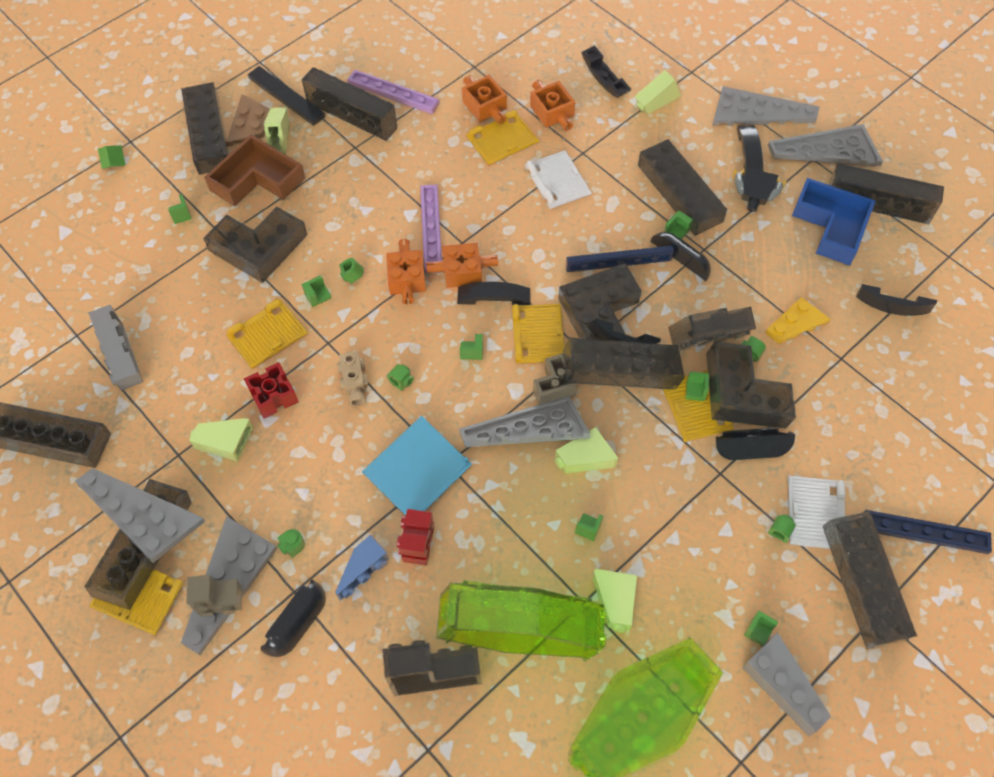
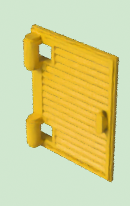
(501, 138)
(537, 332)
(265, 333)
(695, 415)
(150, 605)

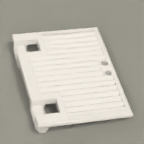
(558, 179)
(813, 508)

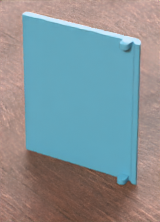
(416, 467)

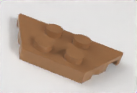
(248, 120)

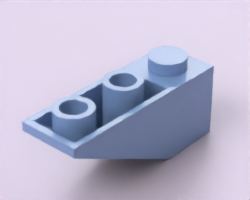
(363, 562)

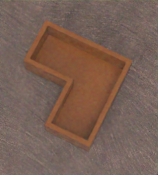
(254, 165)

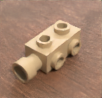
(353, 378)

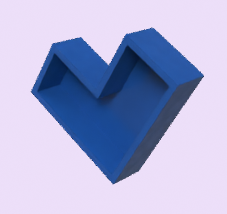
(840, 213)

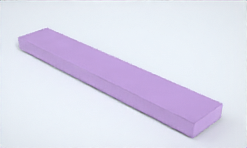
(393, 91)
(430, 224)

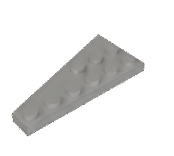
(756, 109)
(839, 145)
(541, 423)
(144, 518)
(238, 556)

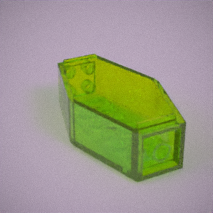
(521, 620)
(646, 690)

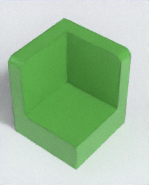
(111, 156)
(180, 212)
(679, 224)
(316, 291)
(471, 349)
(697, 386)
(588, 526)
(760, 628)

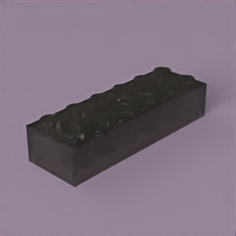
(350, 103)
(205, 126)
(682, 186)
(892, 194)
(622, 363)
(52, 435)
(123, 566)
(868, 580)

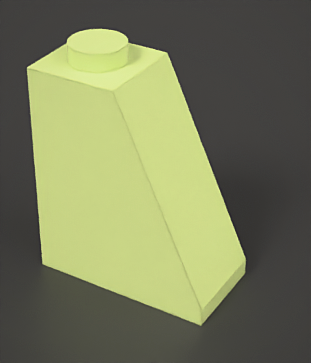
(658, 93)
(277, 128)
(222, 437)
(586, 454)
(617, 595)

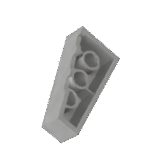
(115, 347)
(787, 685)

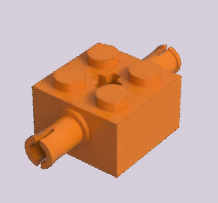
(484, 98)
(552, 104)
(461, 264)
(405, 272)

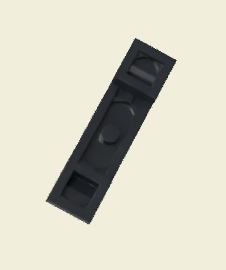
(603, 74)
(751, 147)
(493, 292)
(871, 296)
(604, 331)

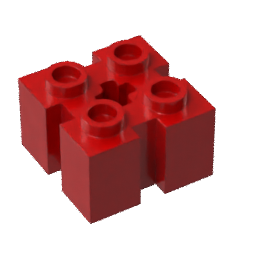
(271, 390)
(416, 537)

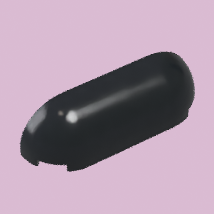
(684, 253)
(754, 443)
(294, 620)

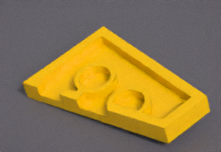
(796, 320)

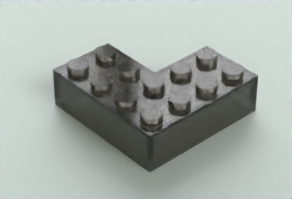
(257, 250)
(599, 298)
(712, 326)
(741, 397)
(418, 670)

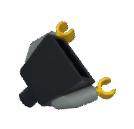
(757, 187)

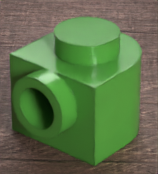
(351, 270)
(757, 347)
(400, 377)
(782, 528)
(291, 542)

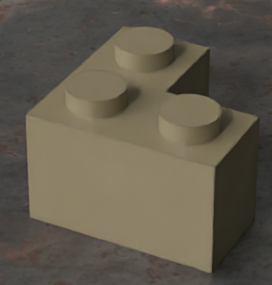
(555, 383)
(213, 596)

